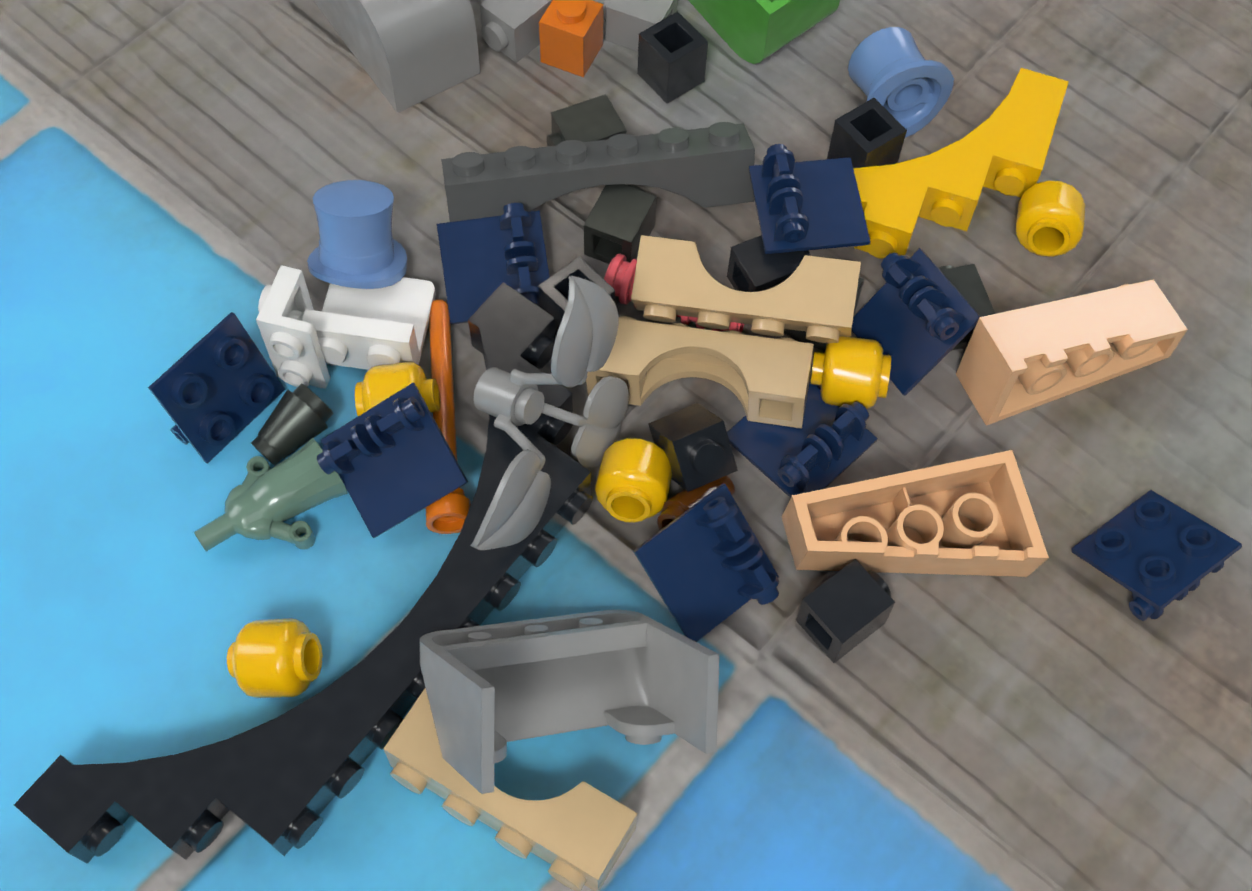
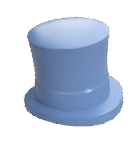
(900, 78)
(356, 236)

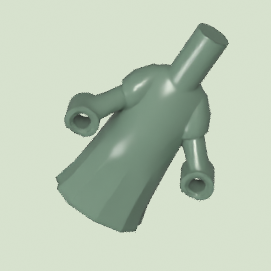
(274, 496)

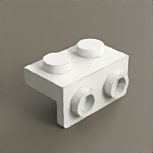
(288, 339)

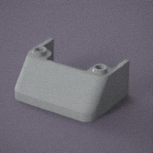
(562, 678)

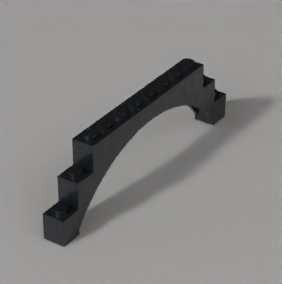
(297, 763)

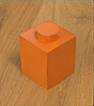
(571, 34)

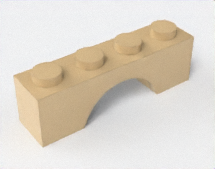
(812, 300)
(762, 372)
(573, 832)

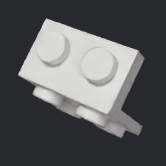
(373, 324)

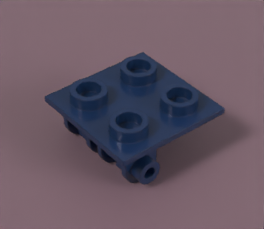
(807, 203)
(491, 251)
(914, 317)
(217, 388)
(808, 456)
(392, 460)
(1156, 552)
(708, 564)

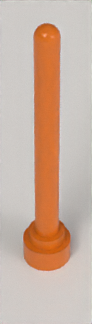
(449, 512)

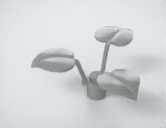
(514, 399)

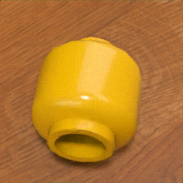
(1050, 218)
(852, 372)
(386, 380)
(633, 479)
(275, 658)

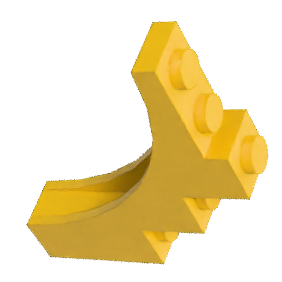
(946, 185)

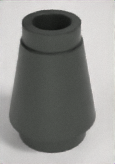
(292, 424)

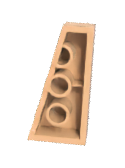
(1065, 347)
(922, 521)

